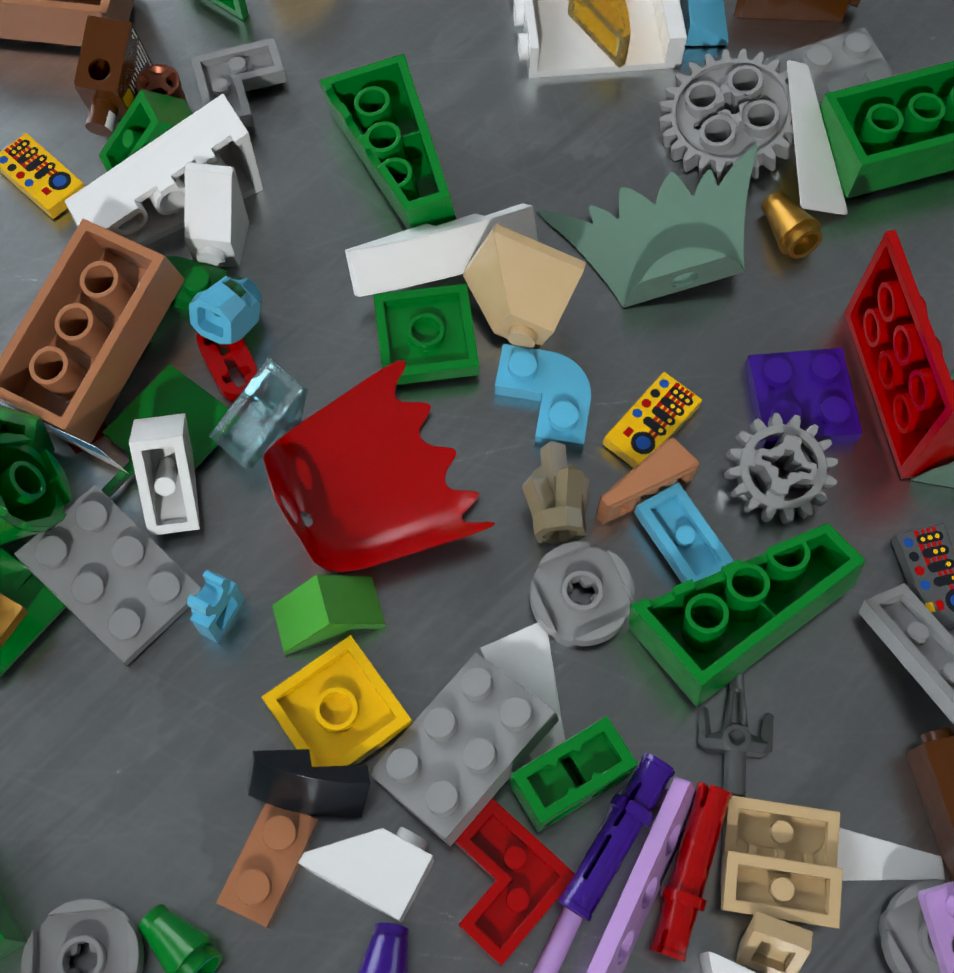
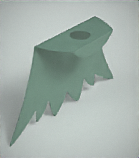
(668, 243)

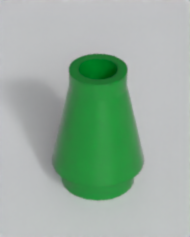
(178, 943)

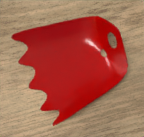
(370, 458)

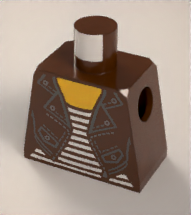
(108, 71)

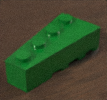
(390, 134)

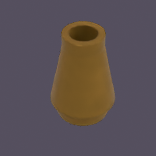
(793, 228)

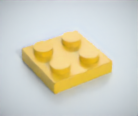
(338, 707)

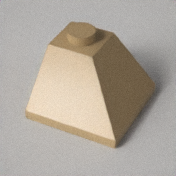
(522, 285)

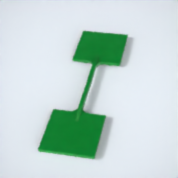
(166, 395)

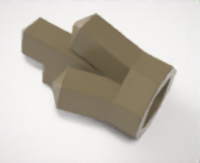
(557, 497)

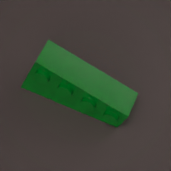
(728, 621)

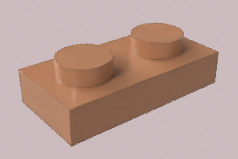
(268, 864)

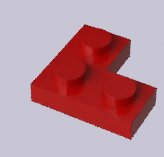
(524, 886)

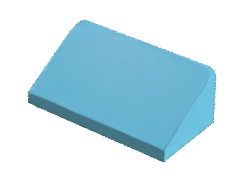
(704, 22)

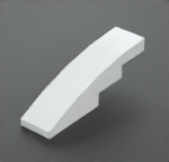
(429, 251)

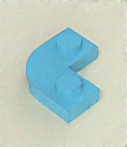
(553, 382)

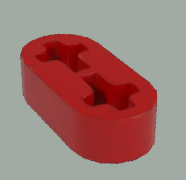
(221, 364)

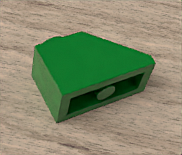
(143, 122)

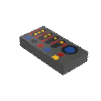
(929, 568)

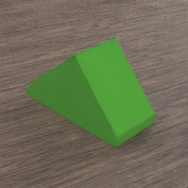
(327, 611)

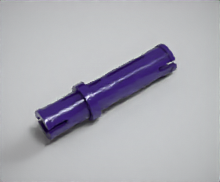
(611, 845)

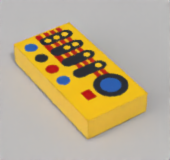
(39, 175)
(652, 420)

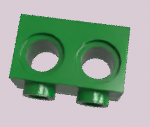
(572, 774)

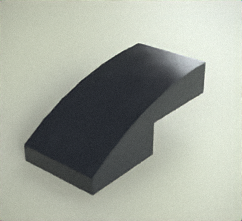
(292, 784)

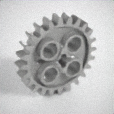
(729, 114)

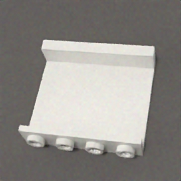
(559, 47)

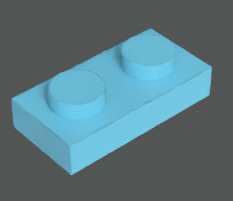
(682, 534)

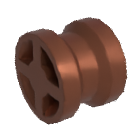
(160, 79)

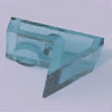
(263, 409)

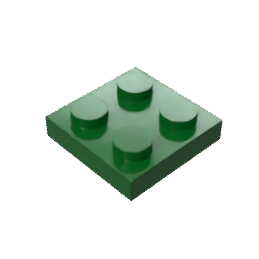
(427, 331)

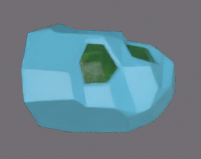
(226, 310)

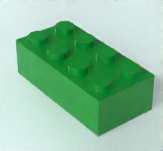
(892, 129)

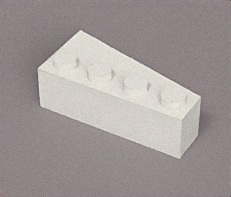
(147, 190)

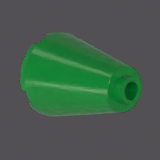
(30, 489)

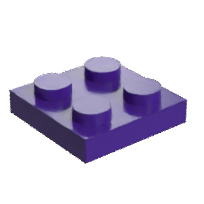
(806, 385)

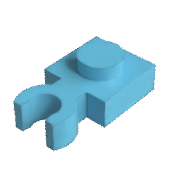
(215, 605)

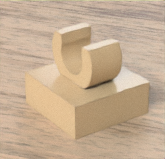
(774, 945)

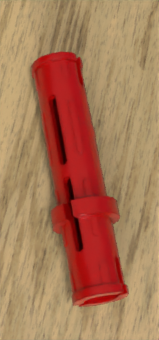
(690, 872)

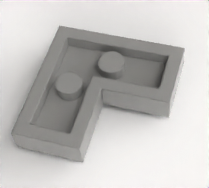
(236, 71)

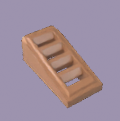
(657, 472)

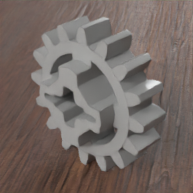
(788, 449)

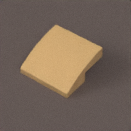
(781, 861)

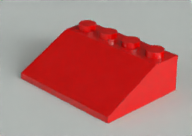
(903, 362)

